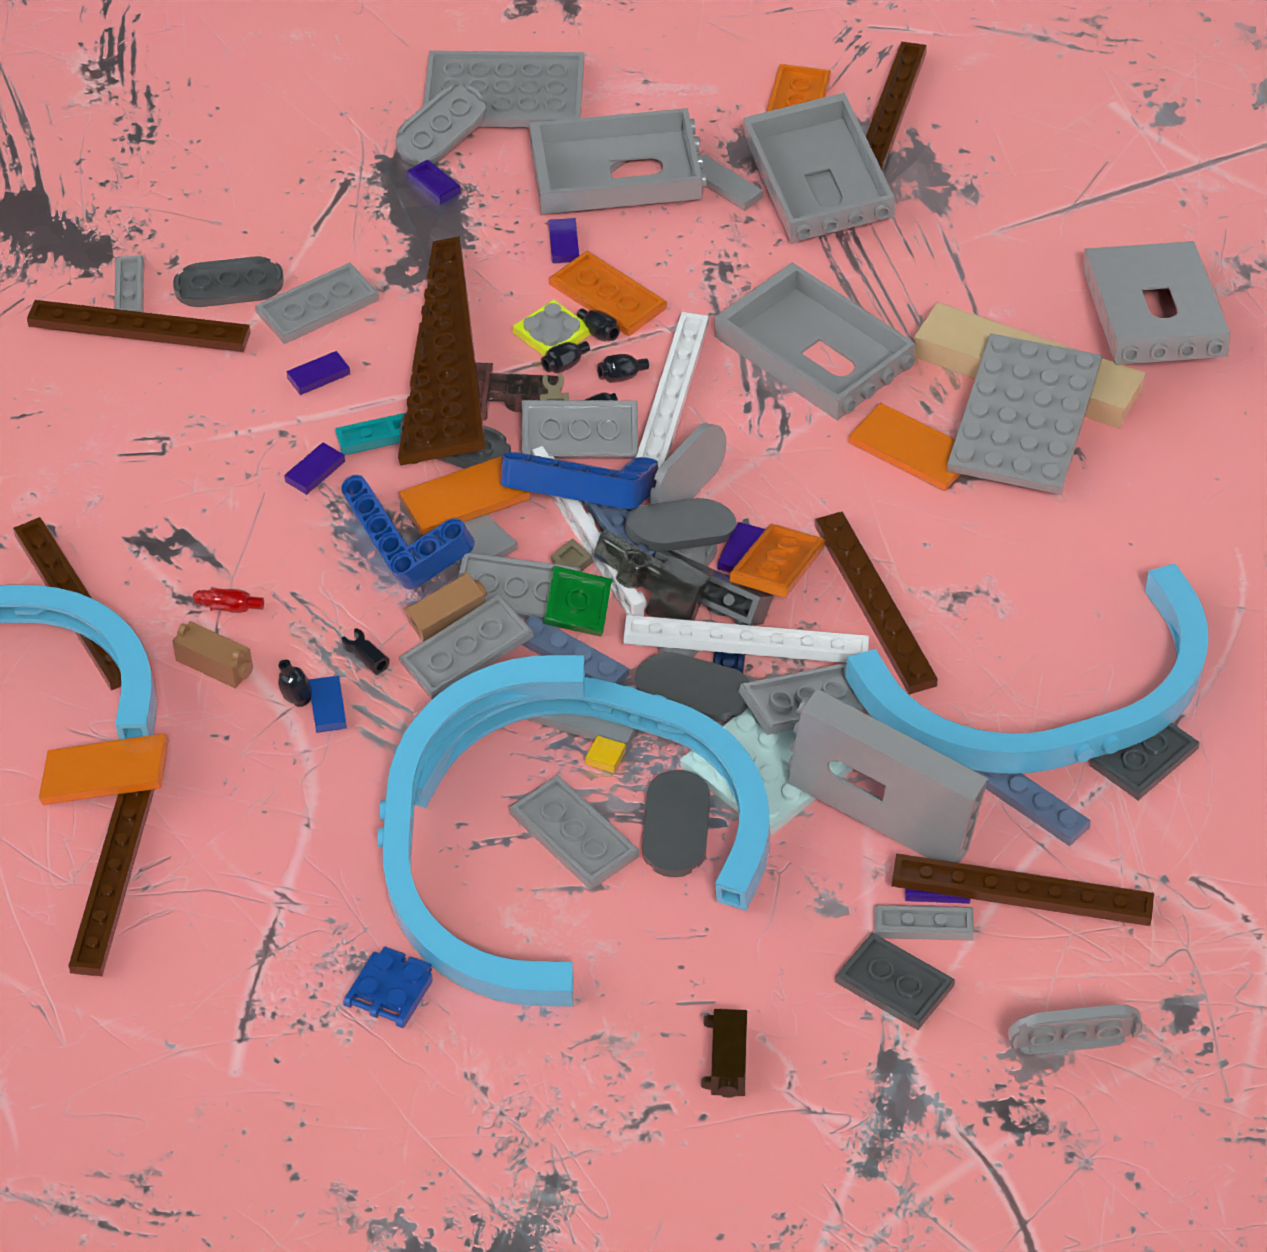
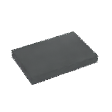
(1146, 763)
(895, 981)

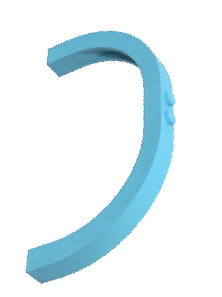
(100, 624)
(659, 717)
(1062, 745)
(480, 972)

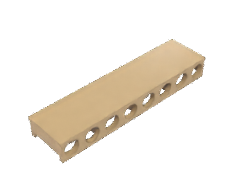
(959, 339)

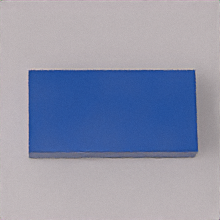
(327, 704)

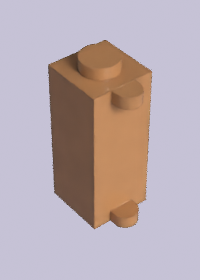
(445, 606)
(212, 654)

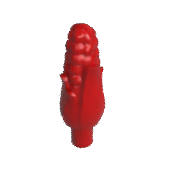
(227, 600)

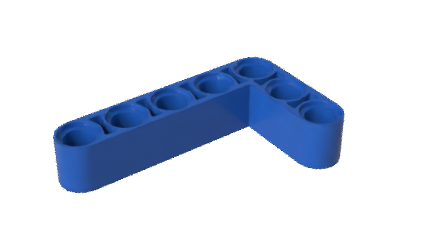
(579, 481)
(421, 559)

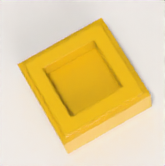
(605, 754)

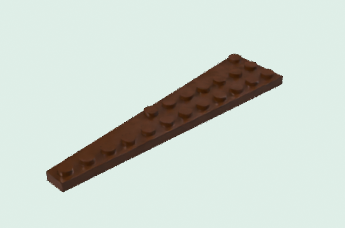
(444, 394)

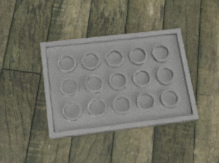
(515, 85)
(1025, 413)

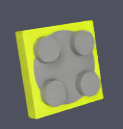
(550, 327)

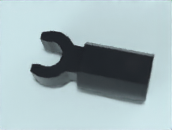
(366, 652)

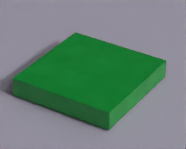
(577, 601)

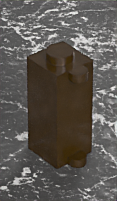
(728, 1052)

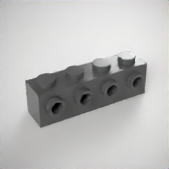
(728, 598)

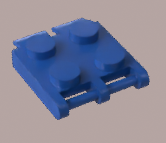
(391, 985)

